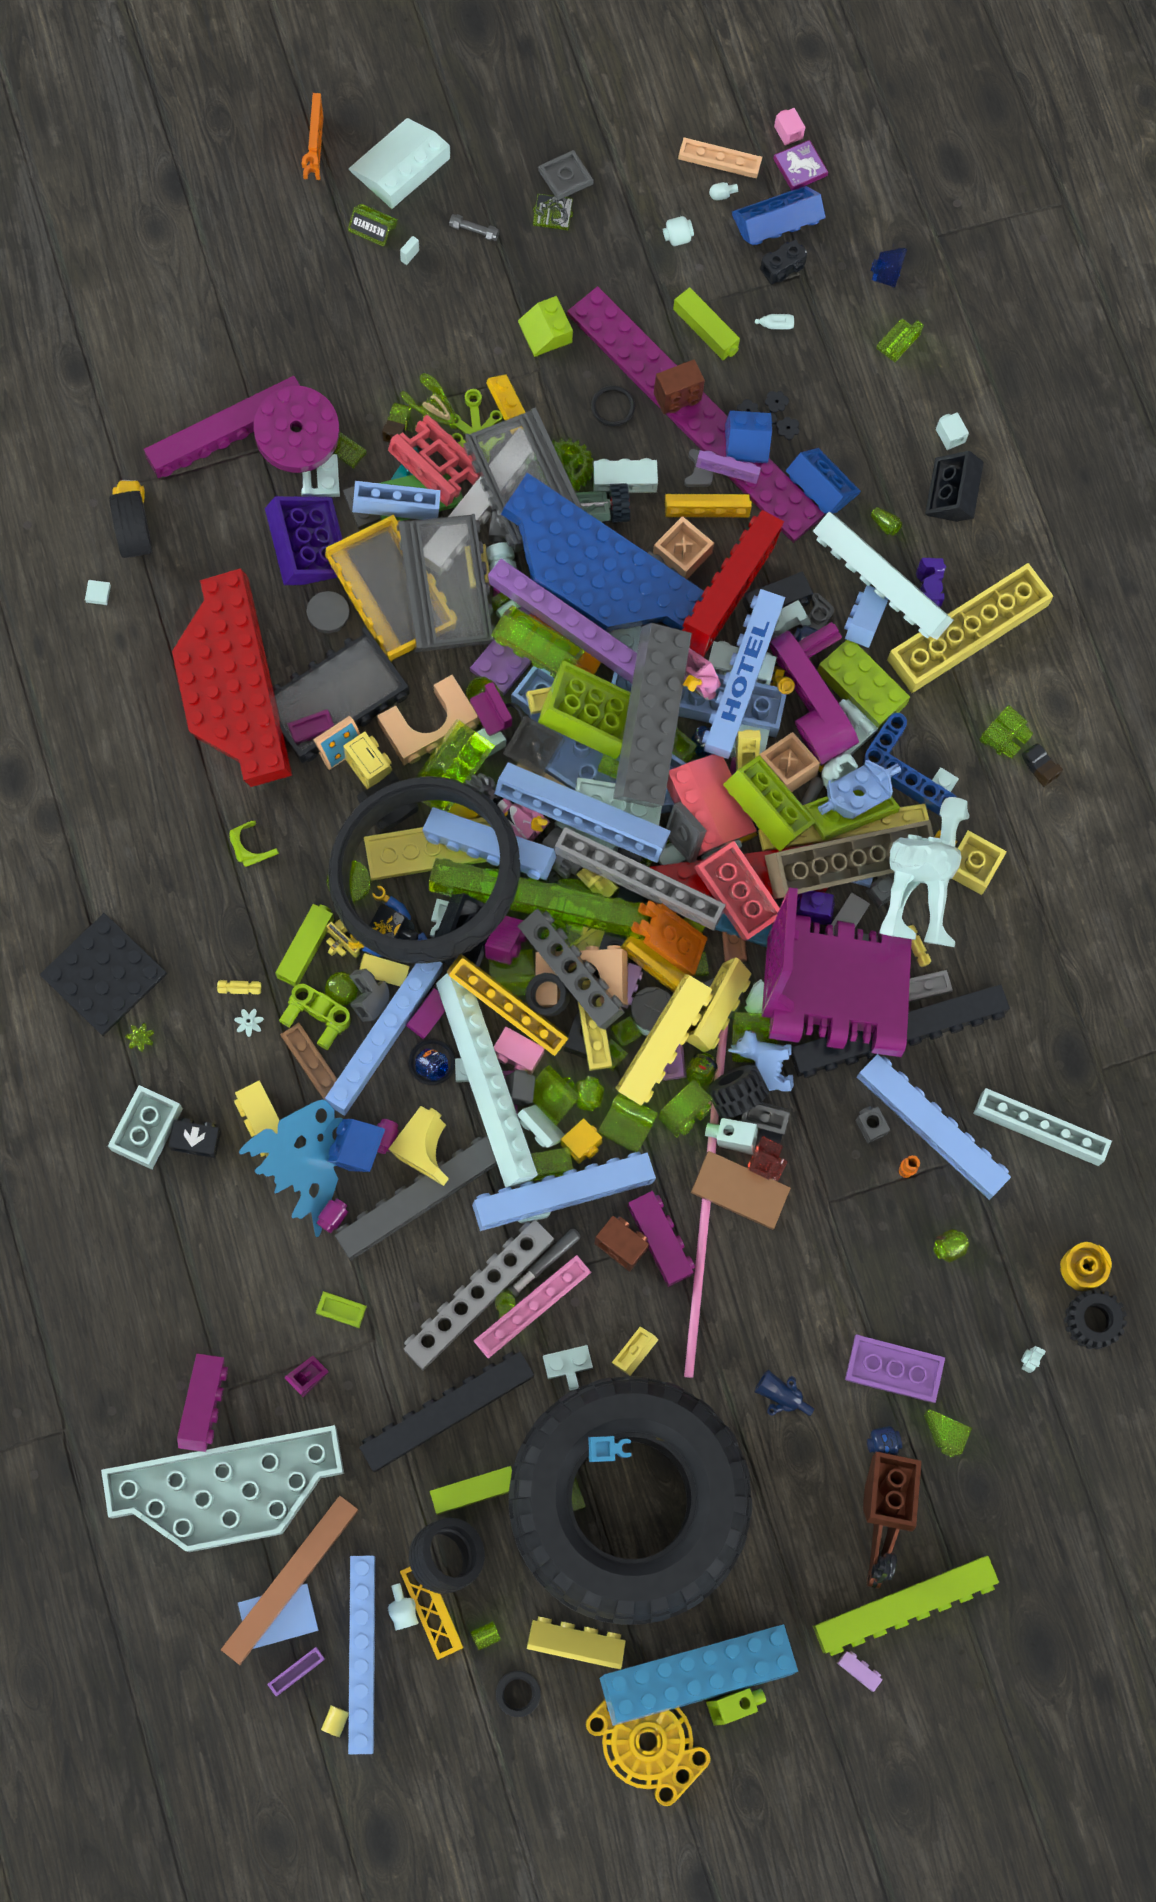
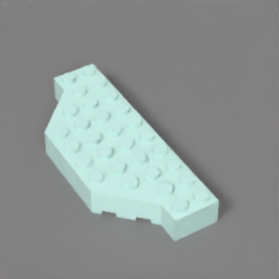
(227, 1491)

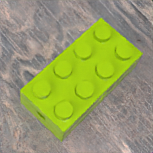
(863, 682)

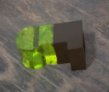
(397, 421)

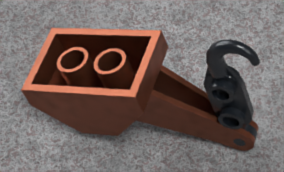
(892, 1502)

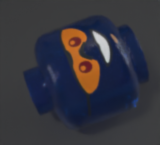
(431, 1064)

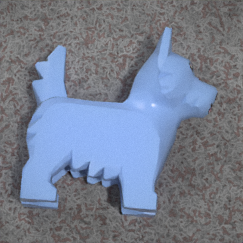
(767, 1059)

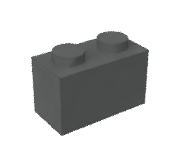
(768, 1117)

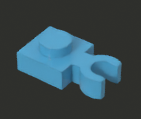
(604, 1449)

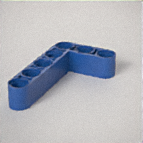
(922, 783)

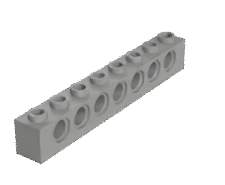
(639, 878)
(529, 1231)

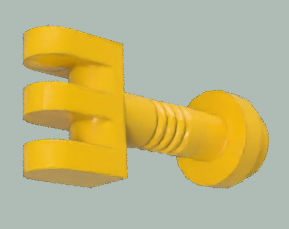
(784, 684)

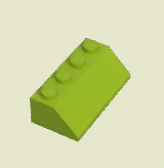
(769, 803)

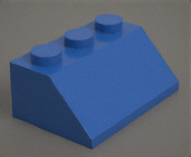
(822, 481)

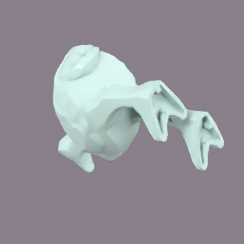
(927, 862)

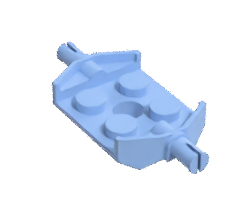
(870, 779)

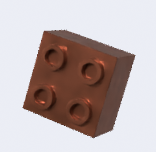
(679, 387)
(621, 1242)

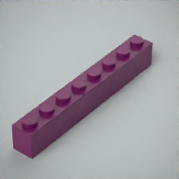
(209, 434)

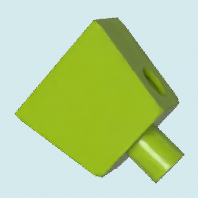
(728, 1708)

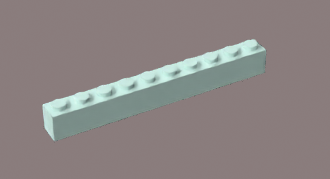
(487, 1083)

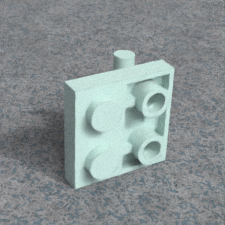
(862, 725)

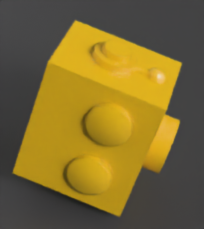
(582, 1141)

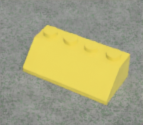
(727, 986)
(576, 1644)

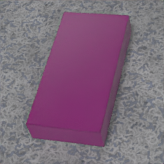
(310, 726)

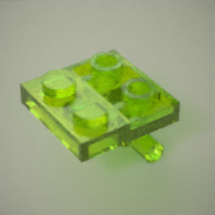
(517, 974)
(627, 1123)

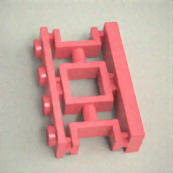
(424, 468)

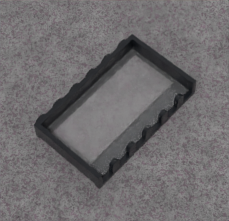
(350, 683)

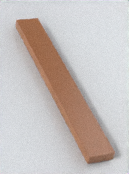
(289, 1580)

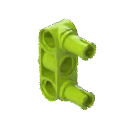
(321, 1008)

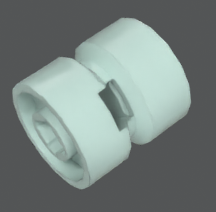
(500, 551)

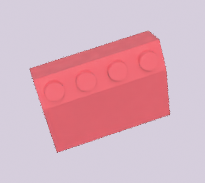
(703, 794)

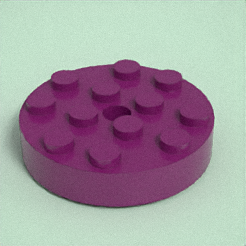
(297, 408)

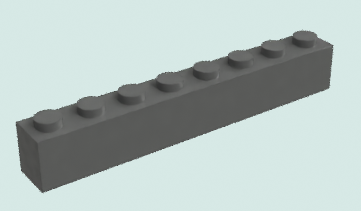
(416, 1199)

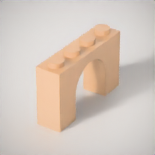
(412, 744)
(610, 963)

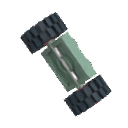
(598, 505)

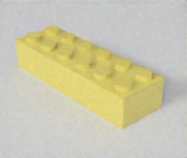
(663, 1039)

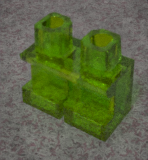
(1004, 730)

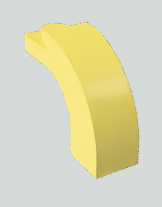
(747, 747)

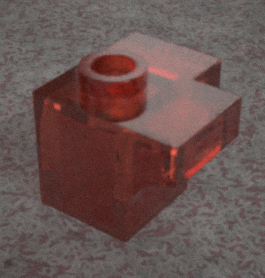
(766, 1159)

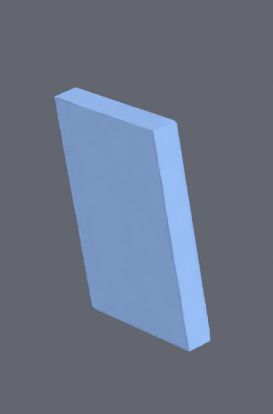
(293, 1621)

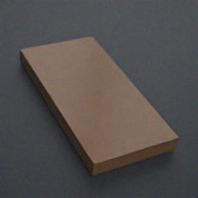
(740, 1190)

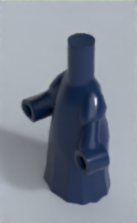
(785, 1394)

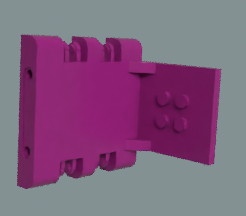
(835, 982)

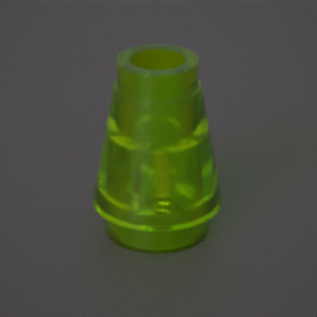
(886, 521)

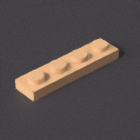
(720, 158)

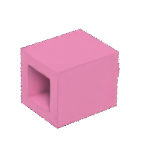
(789, 126)

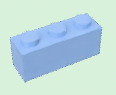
(865, 617)

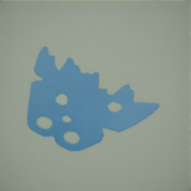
(302, 1165)

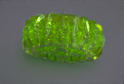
(578, 456)

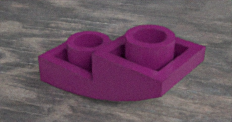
(427, 1014)

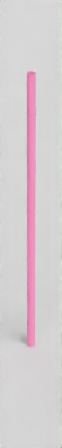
(703, 1229)

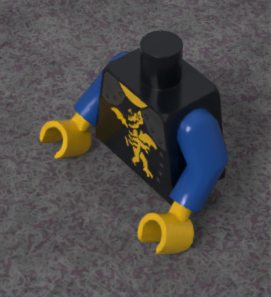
(391, 920)

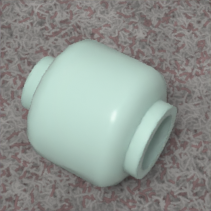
(678, 231)

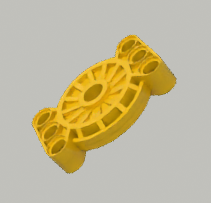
(658, 1763)

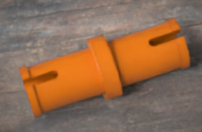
(909, 1166)

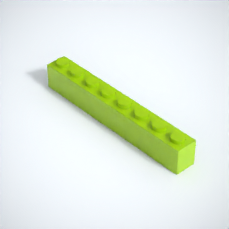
(906, 1604)

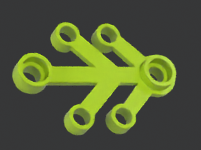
(475, 418)

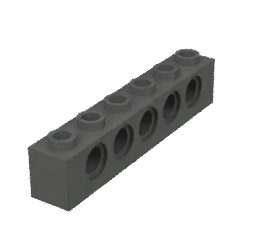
(532, 928)

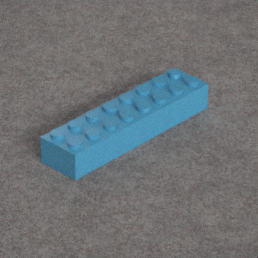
(698, 1675)

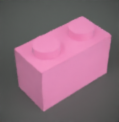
(518, 1051)

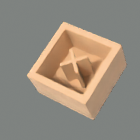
(684, 547)
(791, 761)

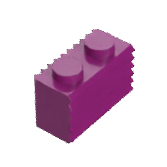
(505, 941)

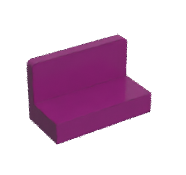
(491, 710)

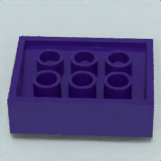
(300, 535)

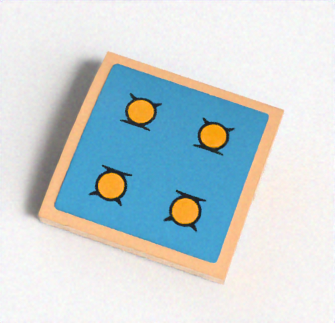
(332, 741)

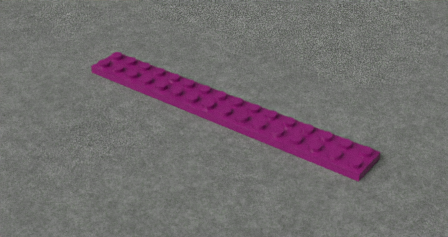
(701, 422)

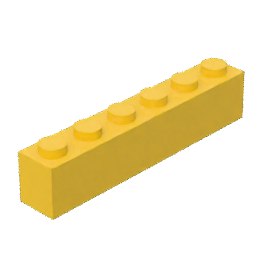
(507, 1004)

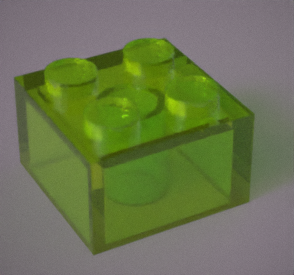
(685, 1108)

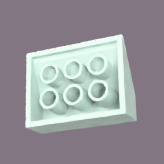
(401, 161)

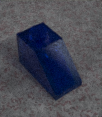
(888, 266)

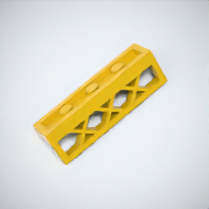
(707, 505)
(653, 963)
(443, 1613)

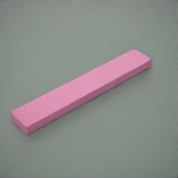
(532, 1306)

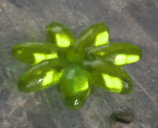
(139, 1040)

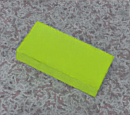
(341, 1309)

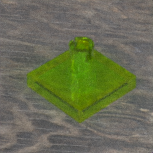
(554, 1094)

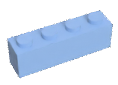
(396, 500)

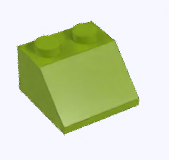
(546, 327)

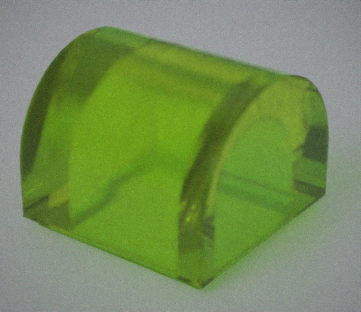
(617, 1054)

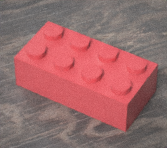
(739, 887)

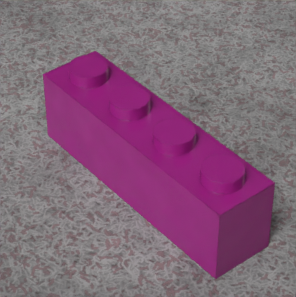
(662, 1242)
(201, 1403)

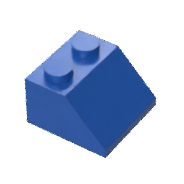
(748, 436)
(355, 1145)

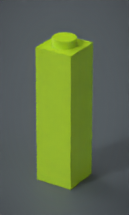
(706, 324)
(305, 945)
(471, 1490)

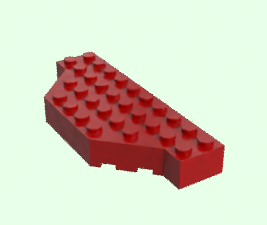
(229, 682)

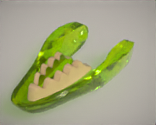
(435, 406)

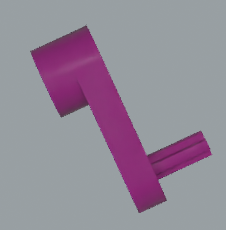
(826, 727)

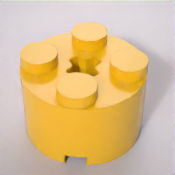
(1082, 1254)

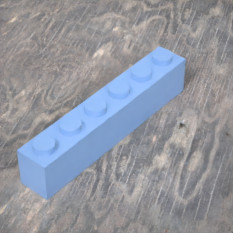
(482, 842)

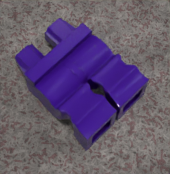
(931, 573)

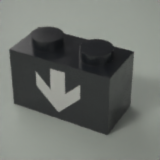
(195, 1138)

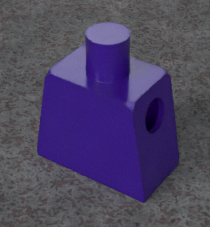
(816, 905)

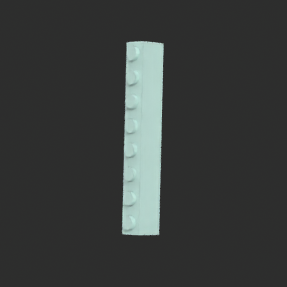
(883, 576)

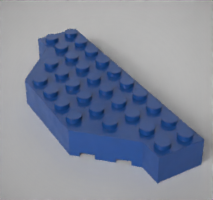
(594, 565)

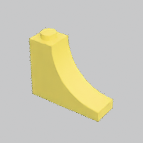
(418, 1143)

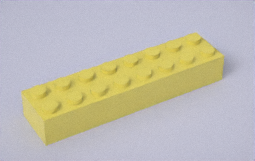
(972, 628)

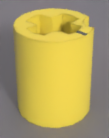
(335, 1721)

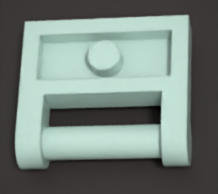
(327, 480)

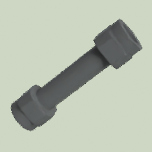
(490, 232)

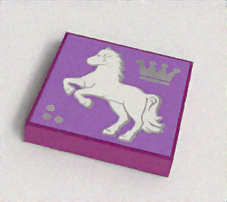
(800, 165)

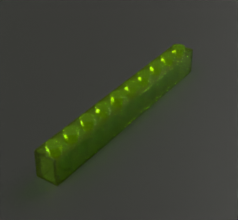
(562, 903)

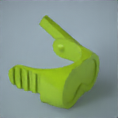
(241, 853)

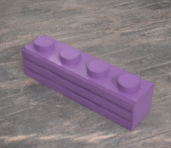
(296, 1671)

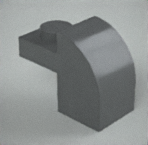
(373, 995)

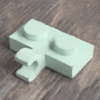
(568, 1363)

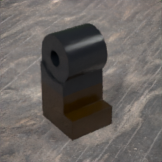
(1041, 764)

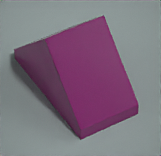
(306, 1375)

